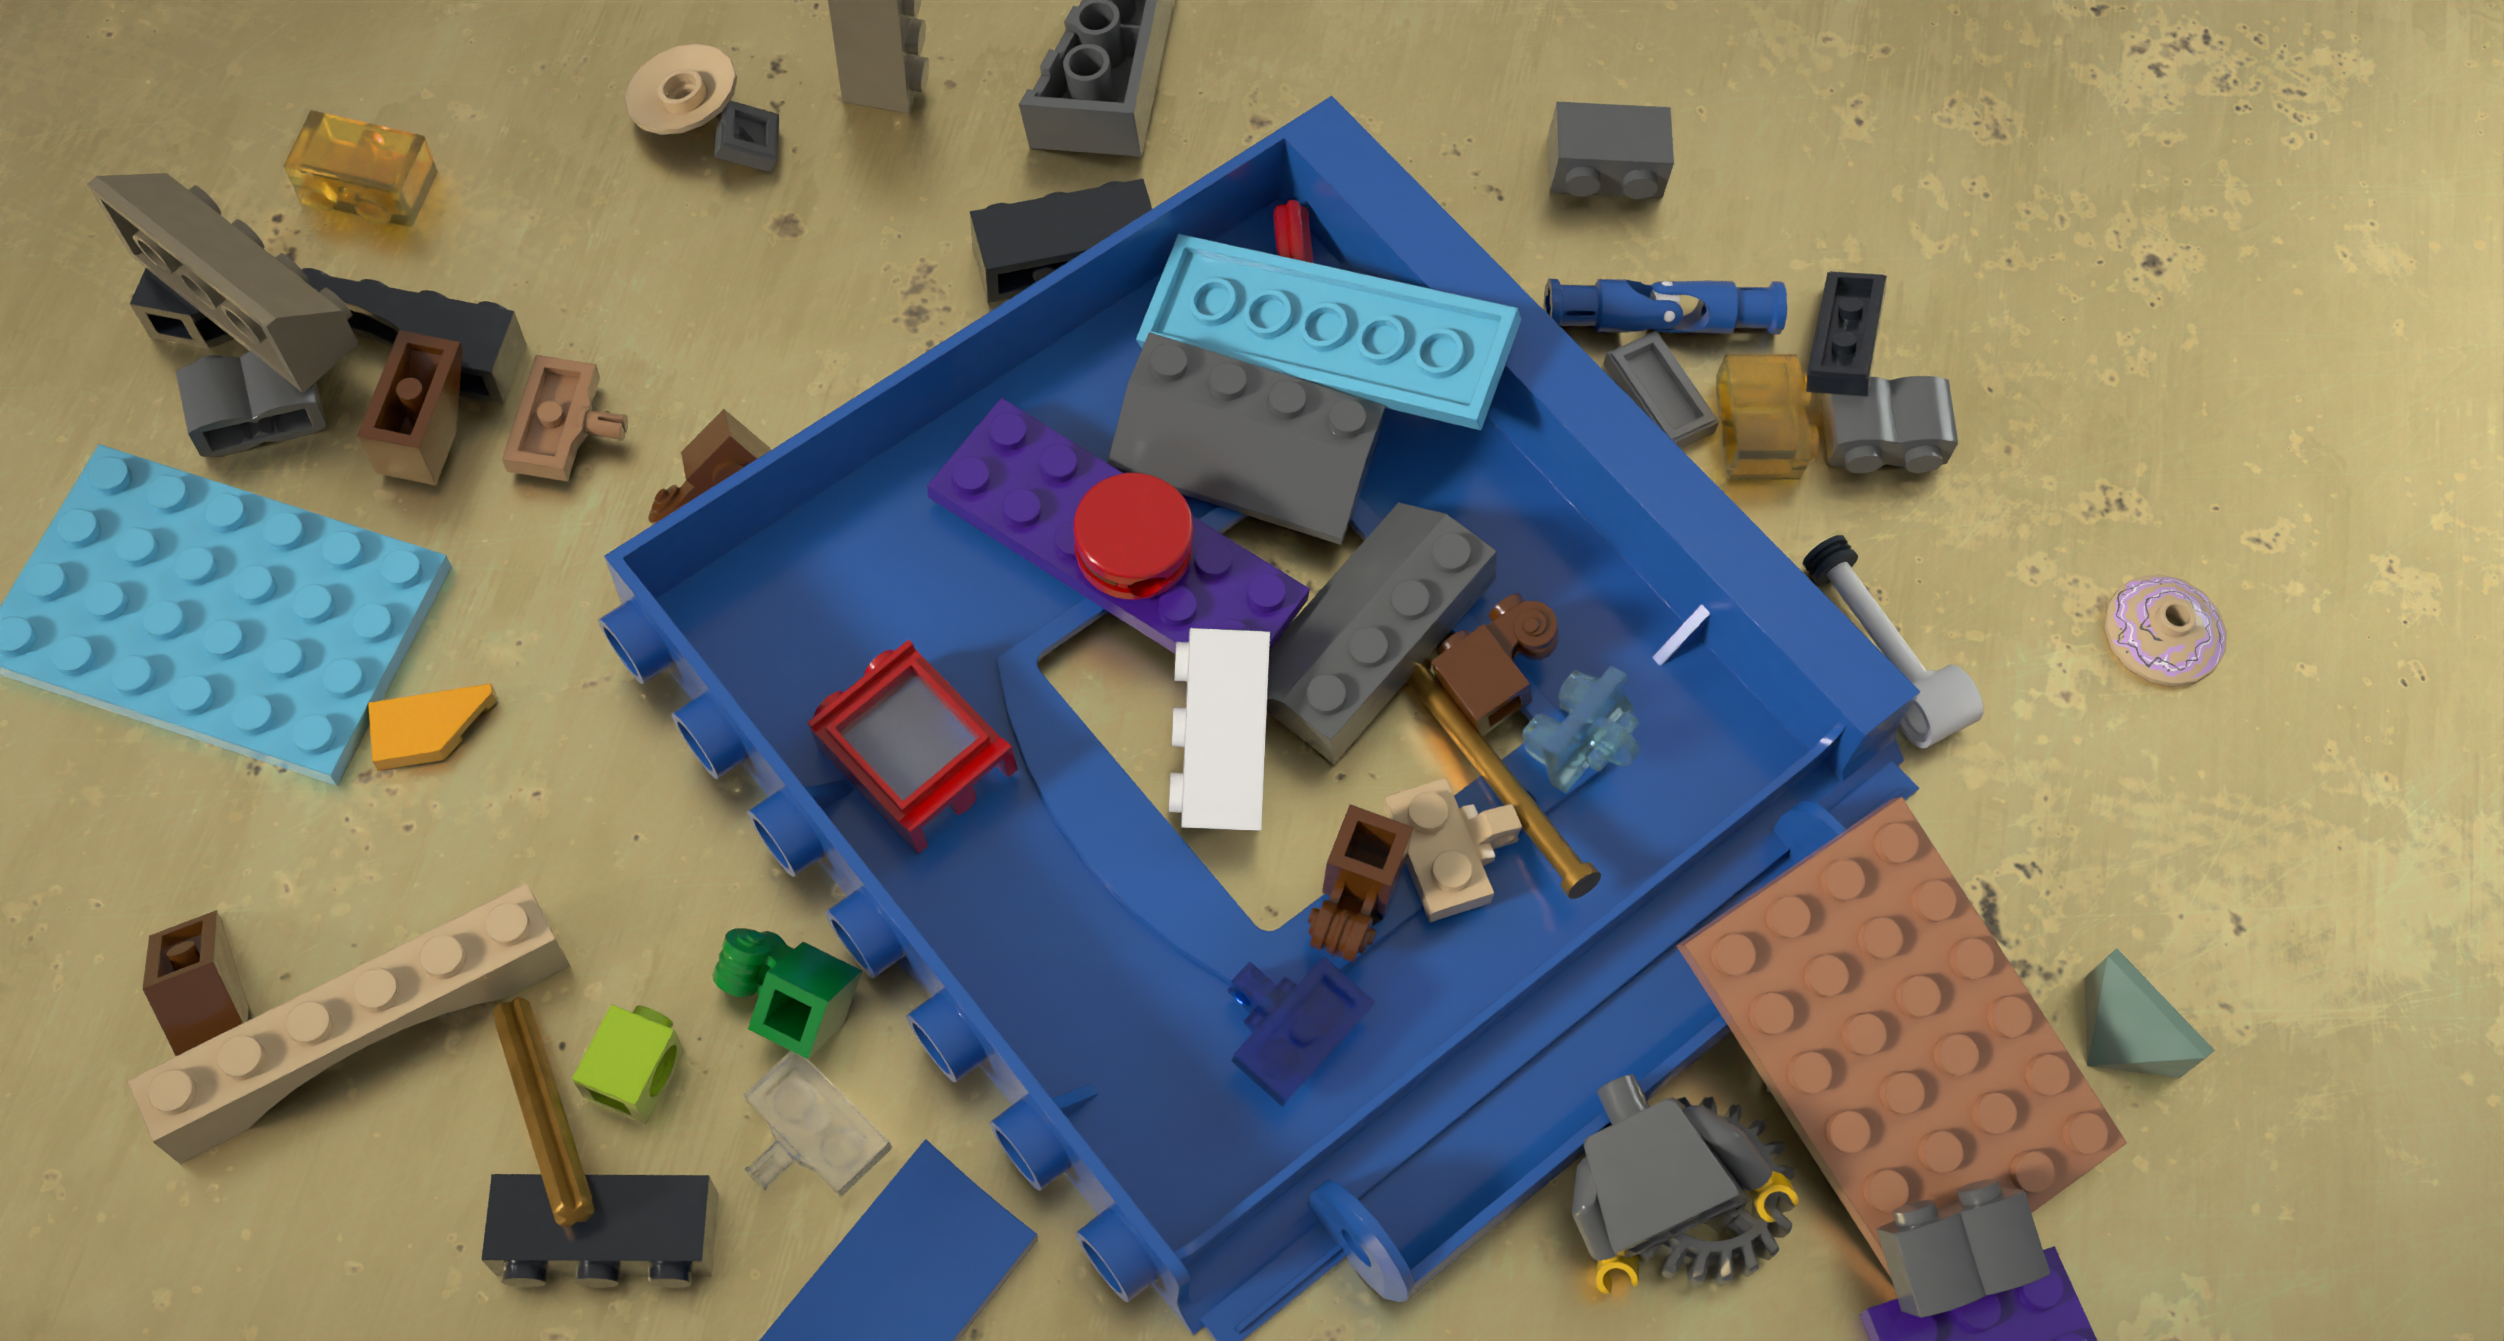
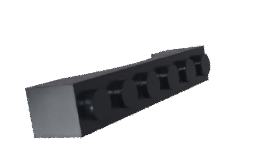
(486, 330)

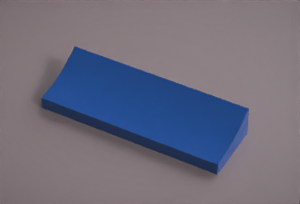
(912, 1263)

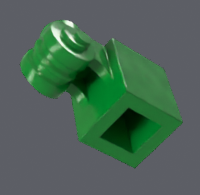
(799, 988)

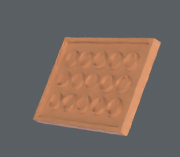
(1898, 1029)

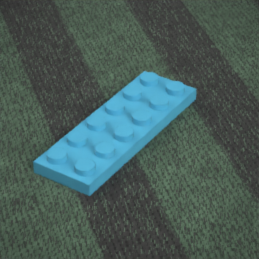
(1336, 328)

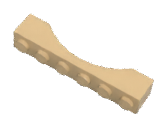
(250, 1068)

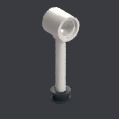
(1947, 696)

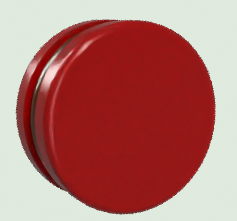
(1133, 536)

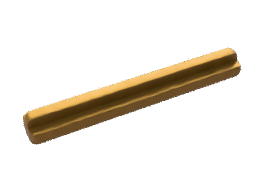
(543, 1113)

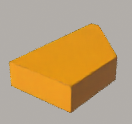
(424, 725)

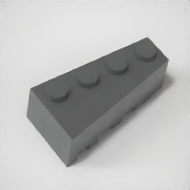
(1099, 79)

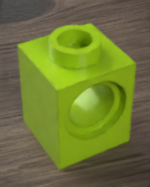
(629, 1061)

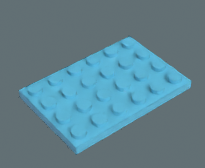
(216, 613)

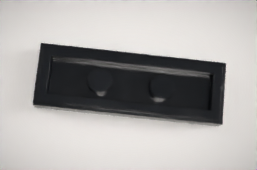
(1846, 334)

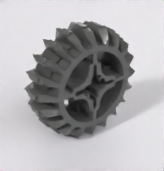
(1750, 1233)

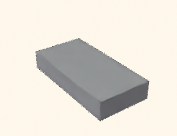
(1661, 389)

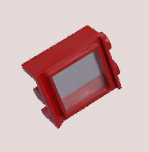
(908, 742)

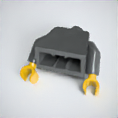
(1661, 1176)

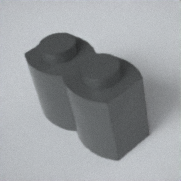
(243, 402)
(1898, 424)
(1962, 1249)

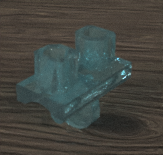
(1591, 734)

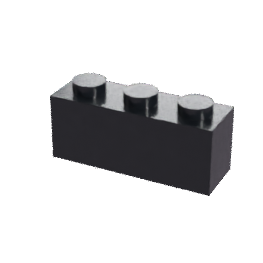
(1034, 237)
(638, 1229)

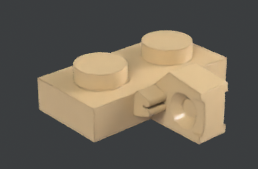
(1450, 846)

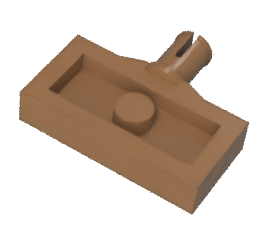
(557, 419)

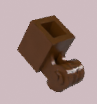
(709, 459)
(1480, 665)
(1359, 881)

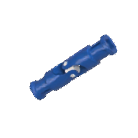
(1635, 307)

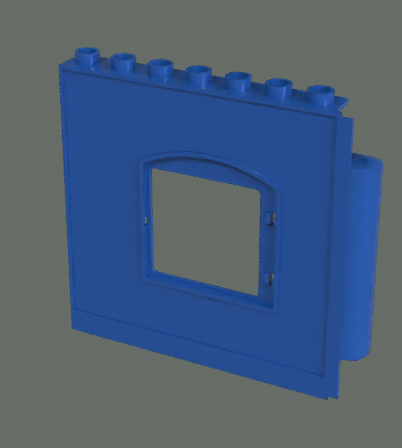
(1085, 937)

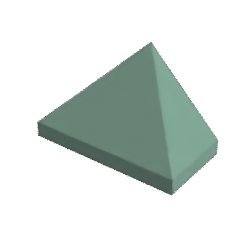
(2135, 1025)

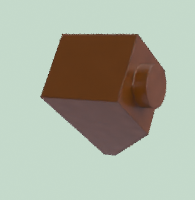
(414, 408)
(194, 982)

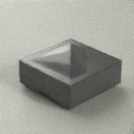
(747, 136)

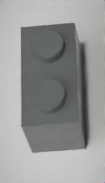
(1610, 150)

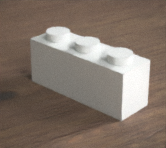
(1221, 729)

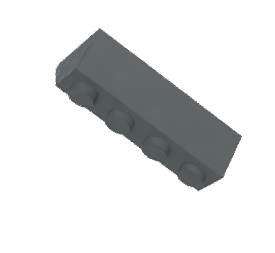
(1247, 437)
(1375, 625)

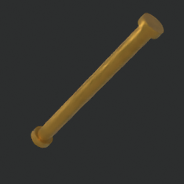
(1577, 876)

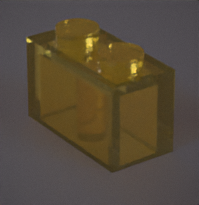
(360, 169)

